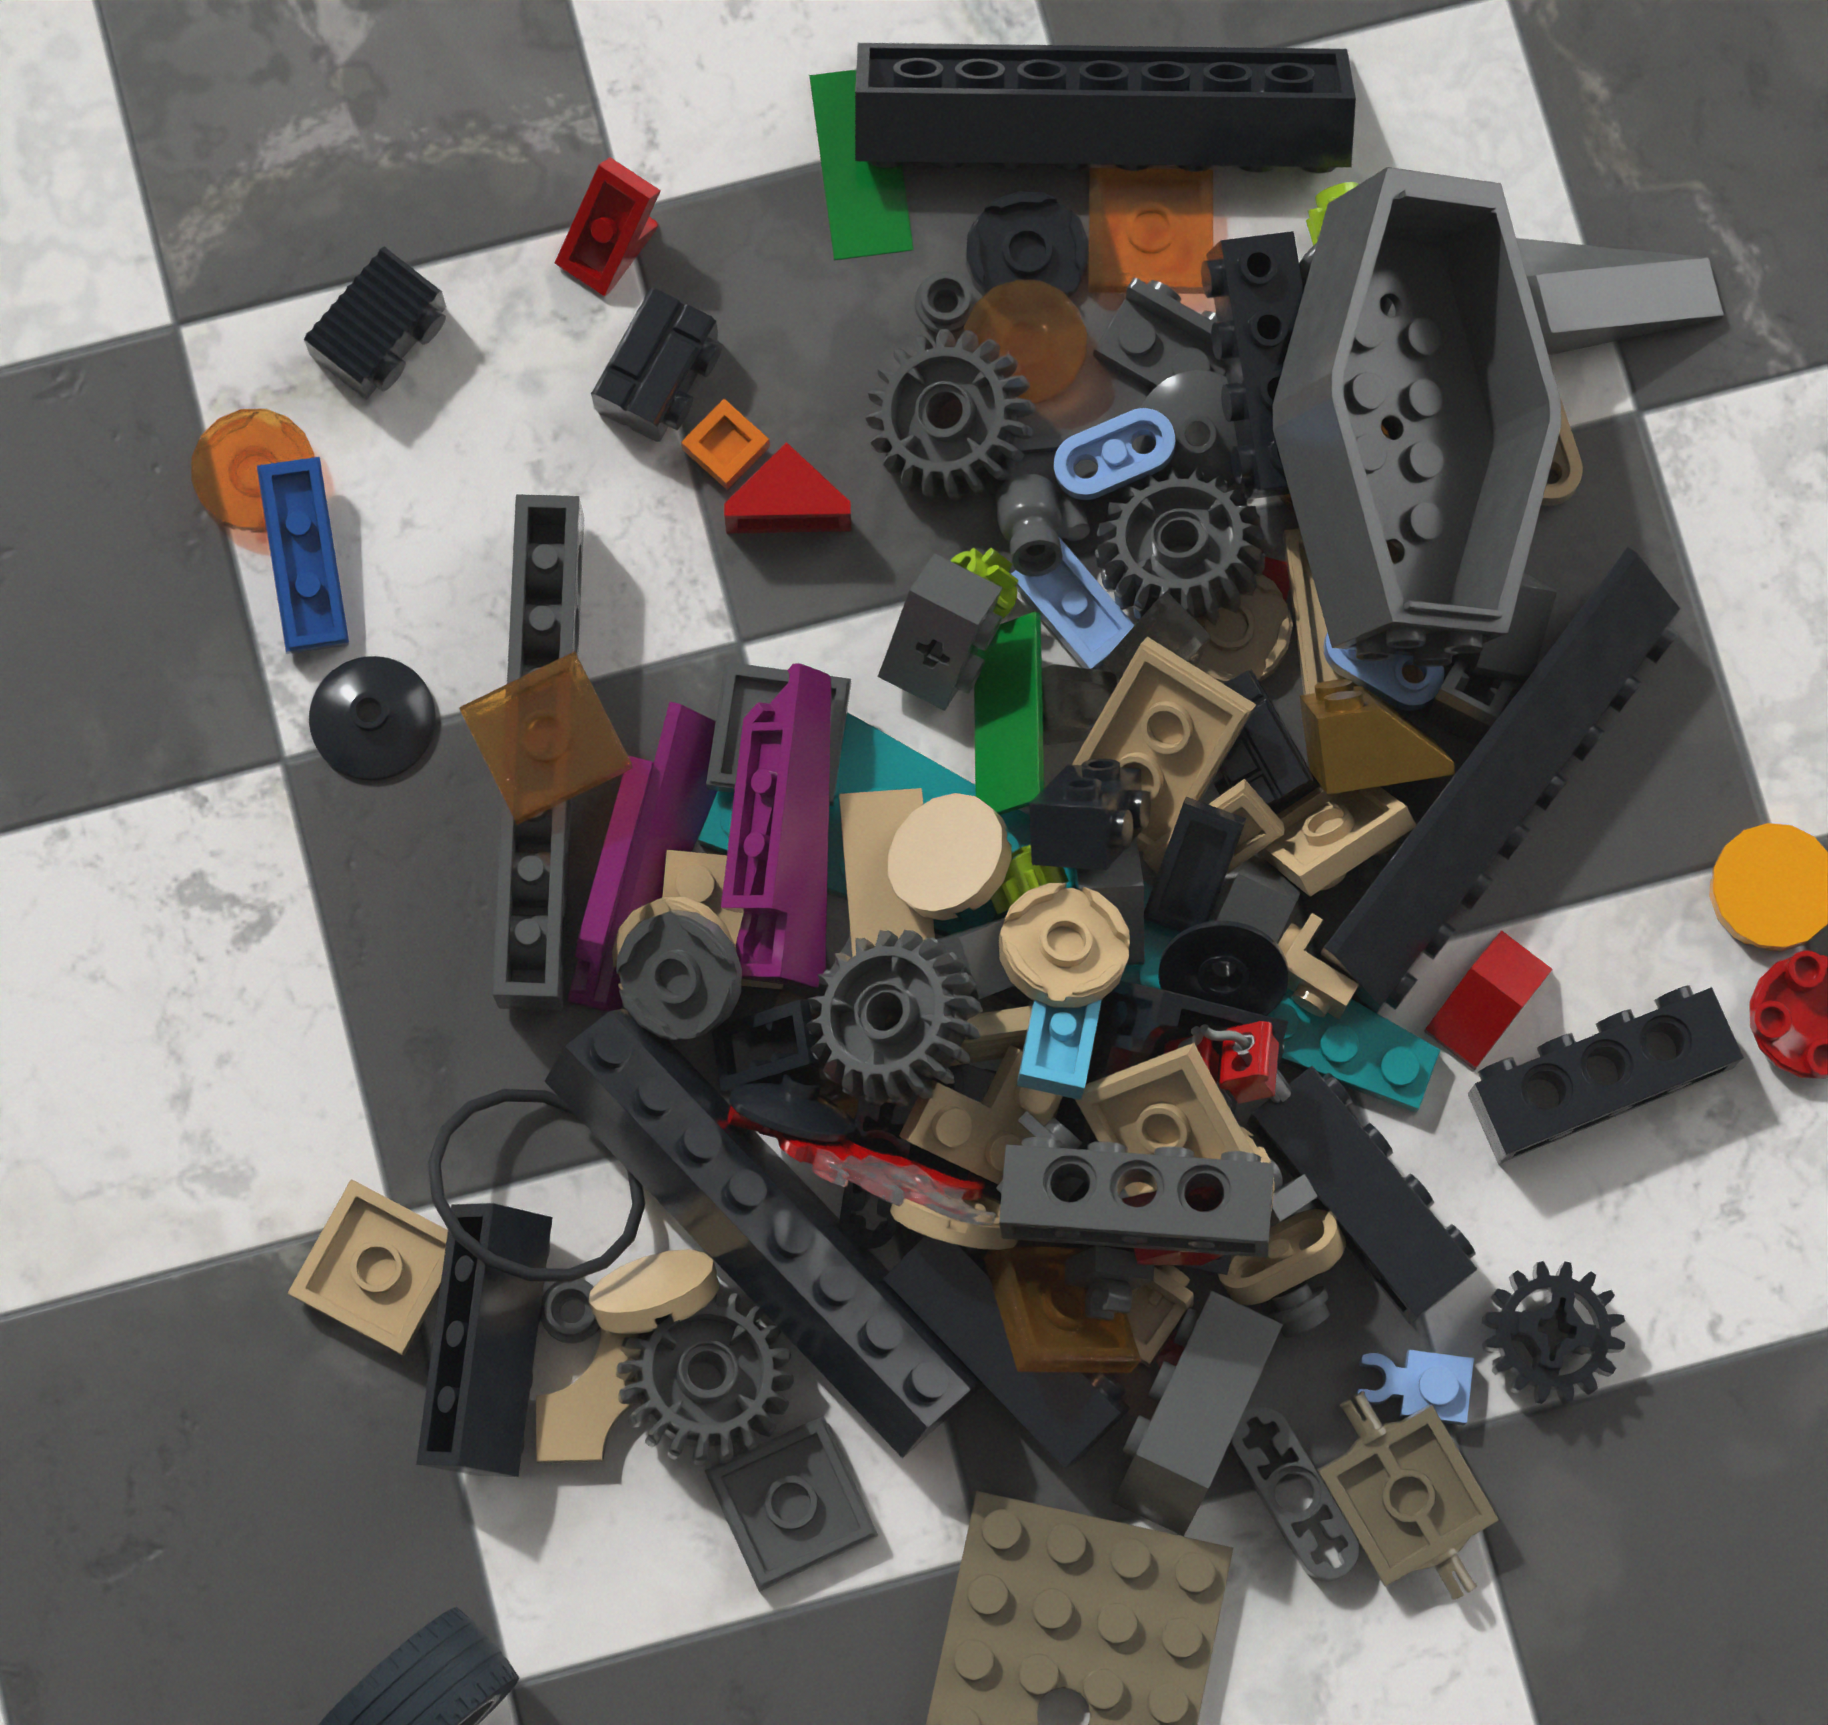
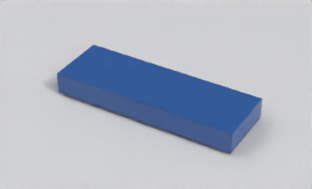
(302, 555)

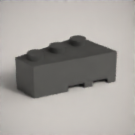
(1195, 1412)

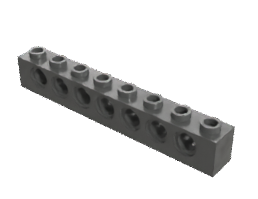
(537, 851)

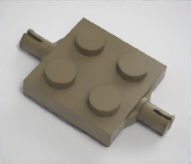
(1408, 1495)

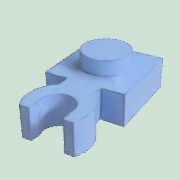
(1425, 1380)

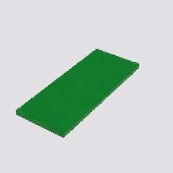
(862, 200)
(1010, 717)

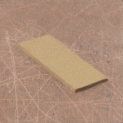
(867, 834)

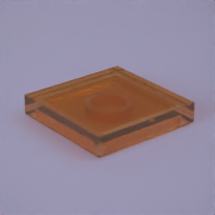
(1149, 228)
(545, 738)
(1049, 1319)

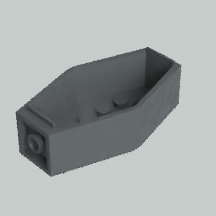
(1470, 408)

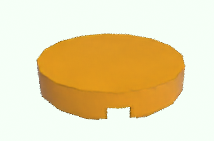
(1771, 887)

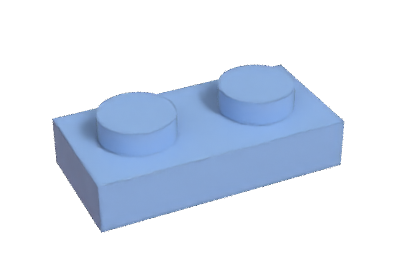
(1076, 609)

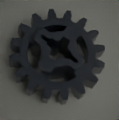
(1581, 1338)

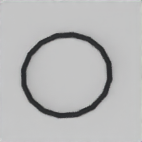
(477, 1248)

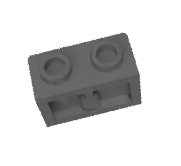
(1157, 336)

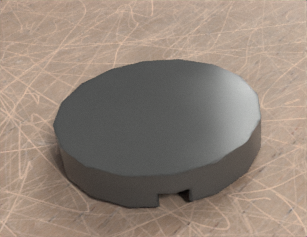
(679, 975)

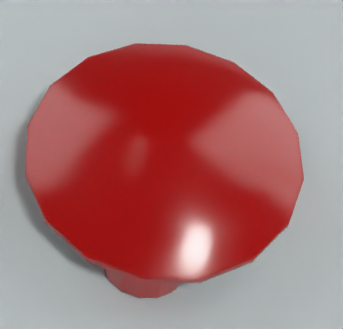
(1792, 1014)

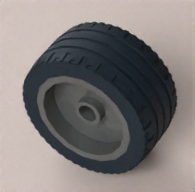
(434, 1678)

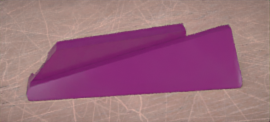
(655, 811)
(781, 834)

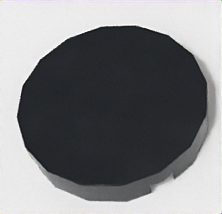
(1027, 240)

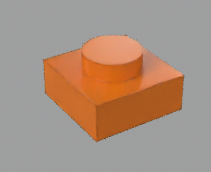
(725, 444)

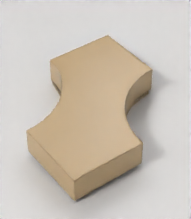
(579, 1418)

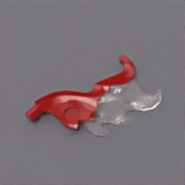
(882, 1175)

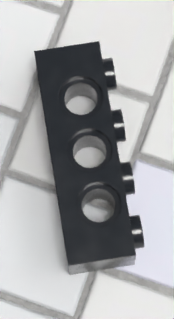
(1702, 1051)

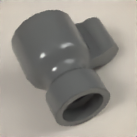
(1033, 519)

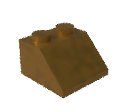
(1364, 742)

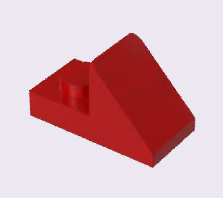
(609, 227)

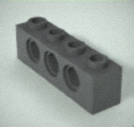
(1167, 1223)

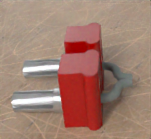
(1246, 1061)

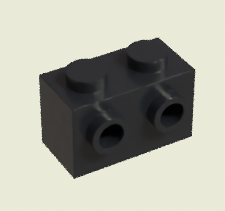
(1088, 815)

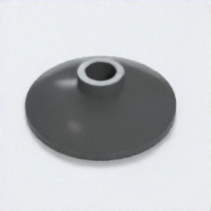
(1189, 399)

